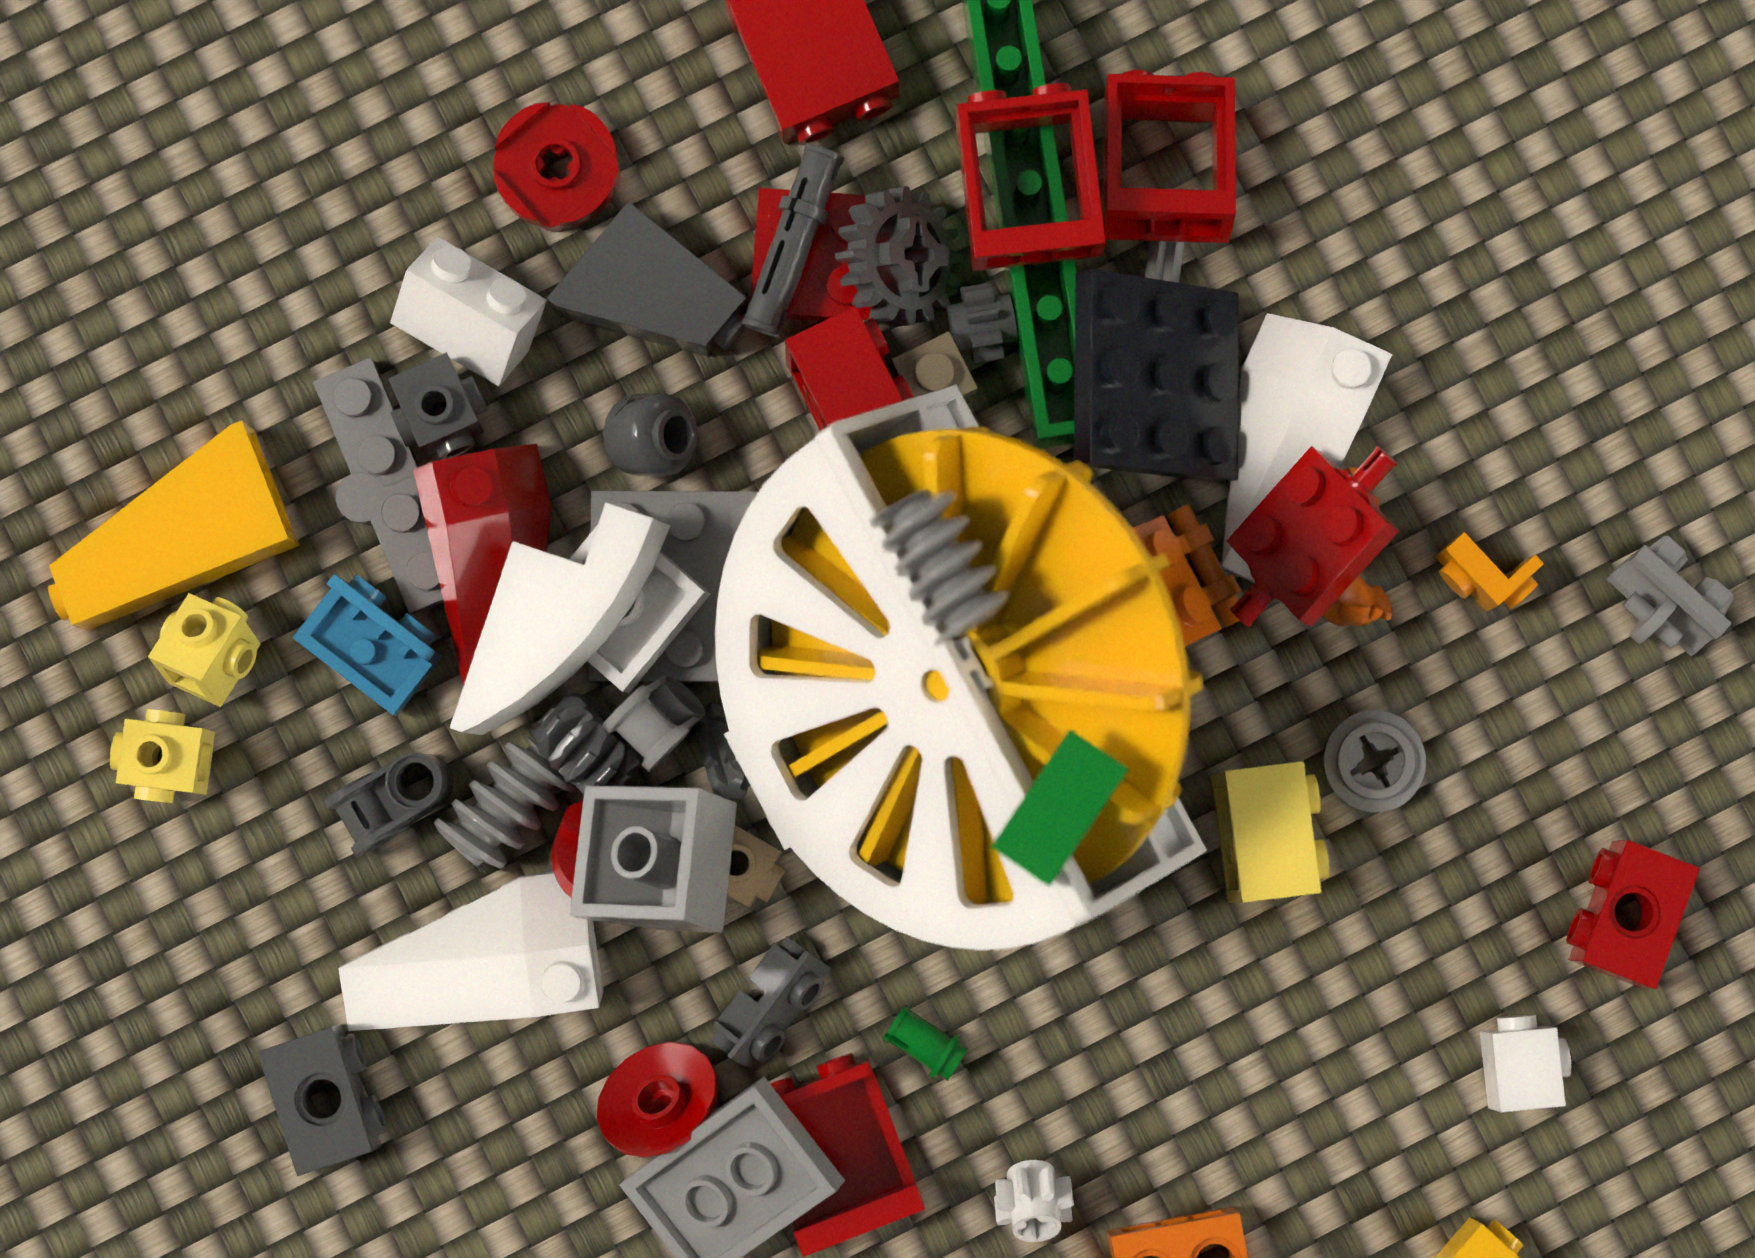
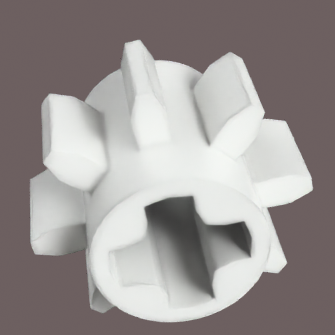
(1033, 1200)

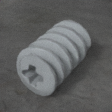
(940, 563)
(504, 806)

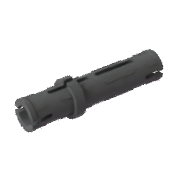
(800, 218)

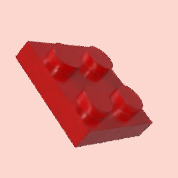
(819, 288)

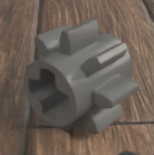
(982, 323)

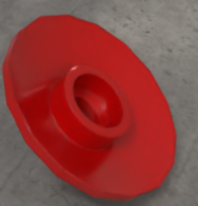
(657, 1099)

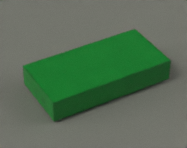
(1060, 807)

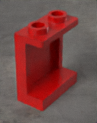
(815, 62)
(857, 1135)

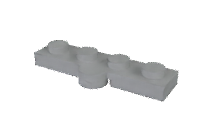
(381, 478)

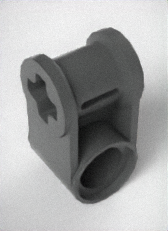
(379, 805)

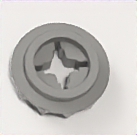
(1402, 773)

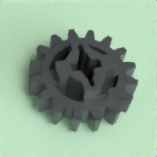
(899, 256)

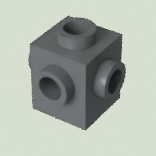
(425, 390)

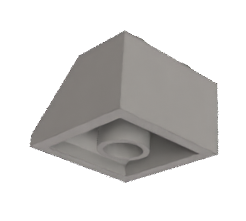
(654, 857)

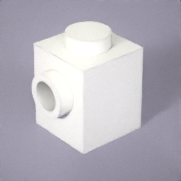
(1524, 1065)

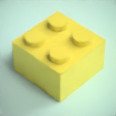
(1269, 832)

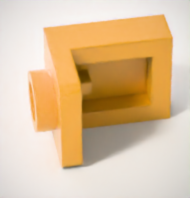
(1472, 573)

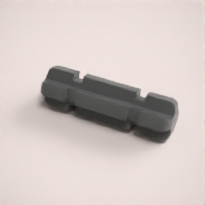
(718, 758)

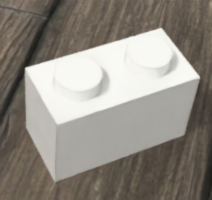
(468, 311)

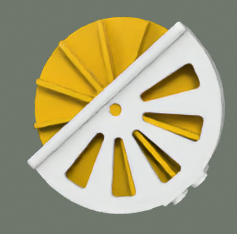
(910, 756)

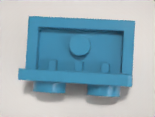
(369, 645)

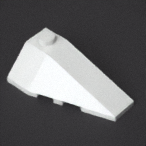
(1295, 392)
(480, 962)

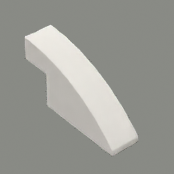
(554, 617)

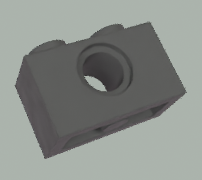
(311, 1136)

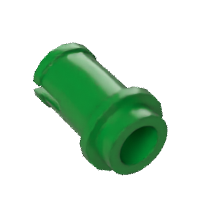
(926, 1043)

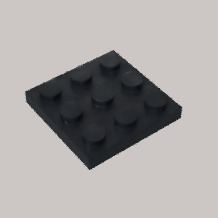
(1156, 377)

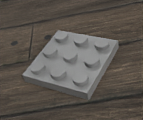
(699, 544)

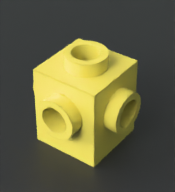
(205, 648)
(184, 756)

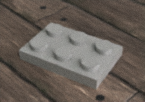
(734, 1180)

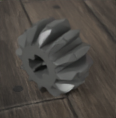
(582, 748)

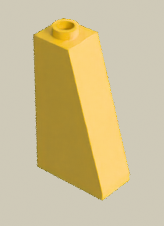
(180, 533)

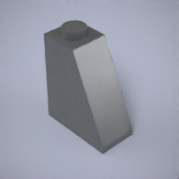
(650, 289)

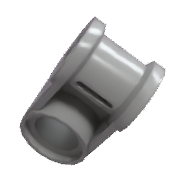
(656, 718)

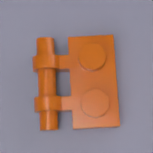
(1189, 600)

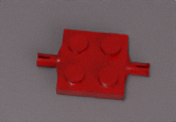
(1312, 536)

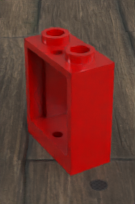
(1170, 213)
(1034, 243)

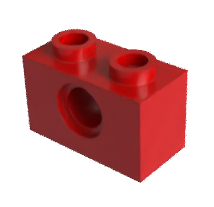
(1662, 891)

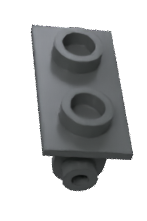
(756, 1030)

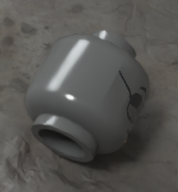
(650, 434)

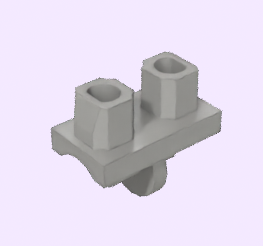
(1667, 602)

